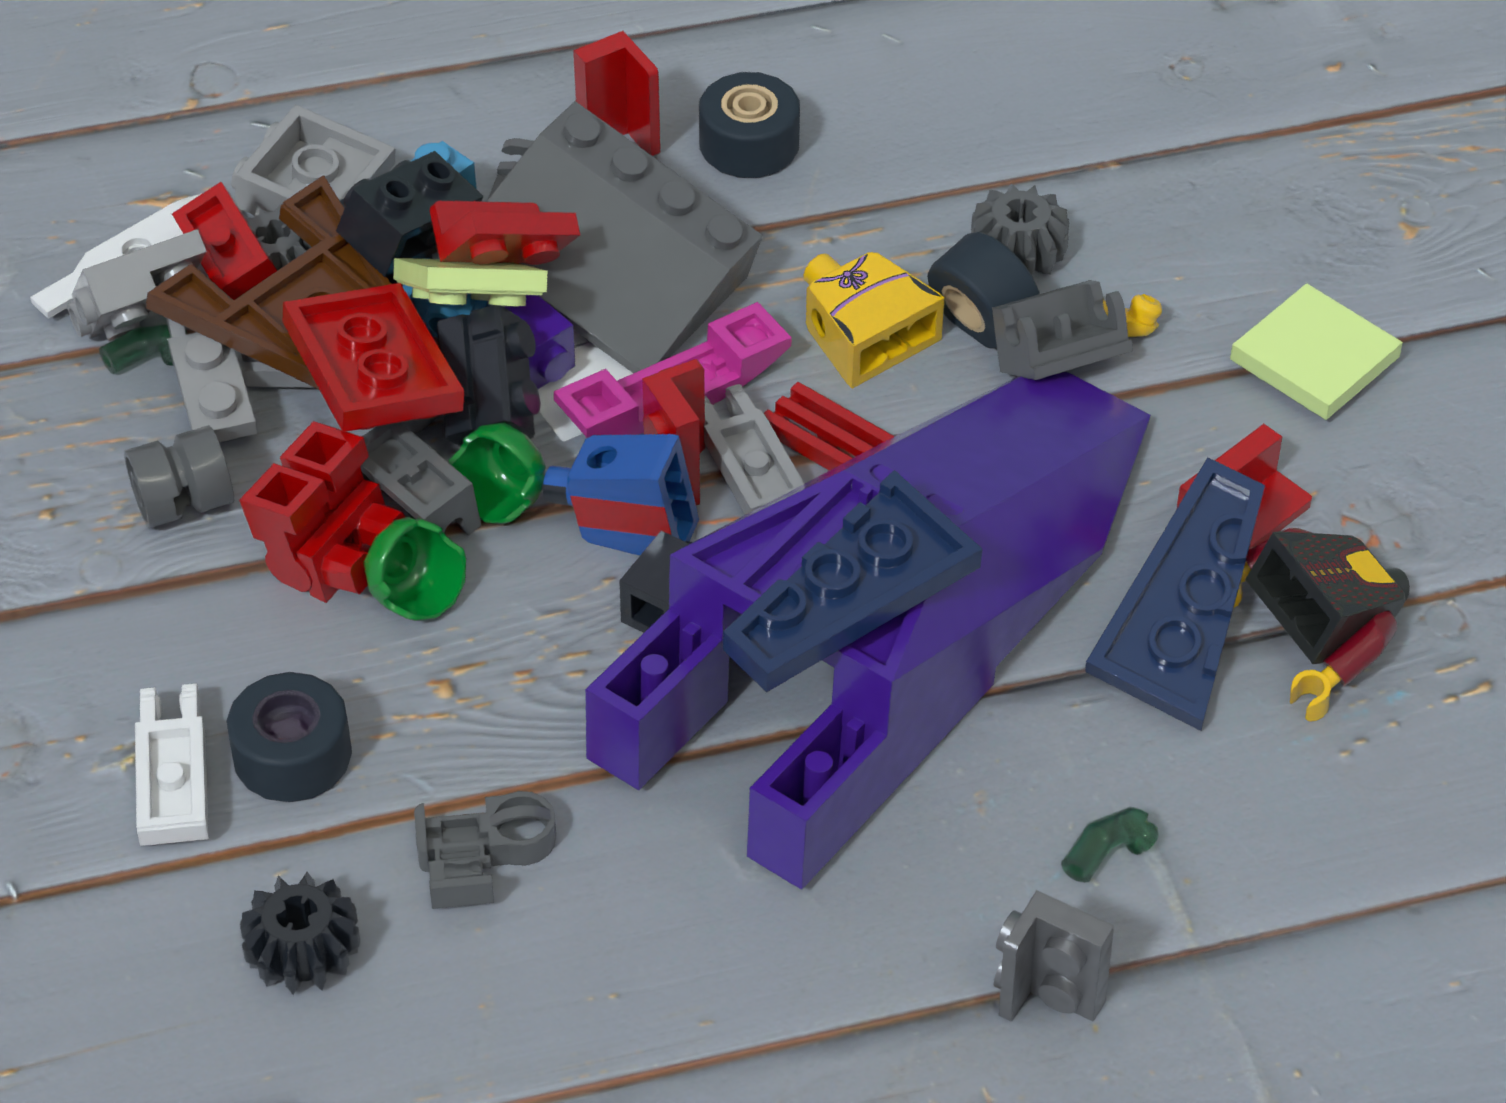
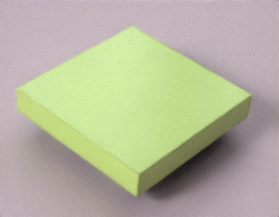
(451, 281)
(1316, 351)

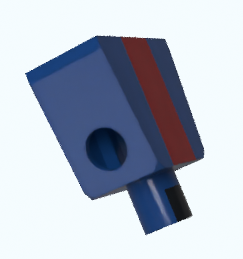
(626, 490)

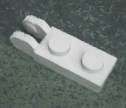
(171, 771)

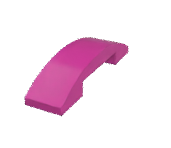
(734, 354)

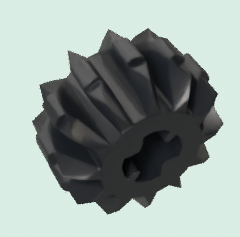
(300, 933)

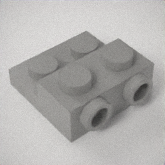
(301, 152)
(114, 293)

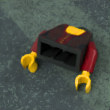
(1329, 601)

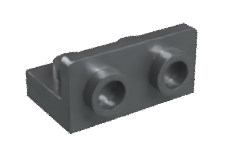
(1054, 955)

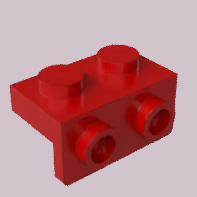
(500, 232)
(677, 407)

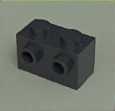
(392, 212)

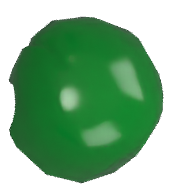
(503, 470)
(415, 569)

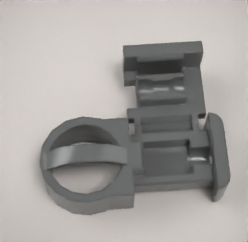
(463, 845)

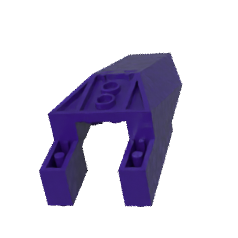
(1018, 470)

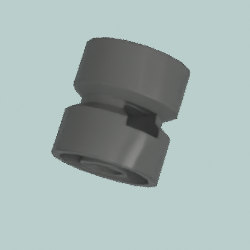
(179, 476)

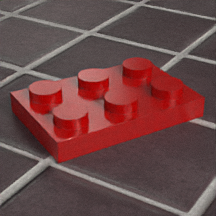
(372, 357)

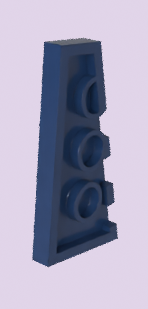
(864, 576)
(1180, 606)

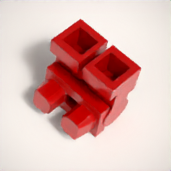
(318, 513)

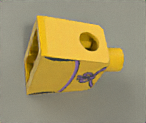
(869, 314)

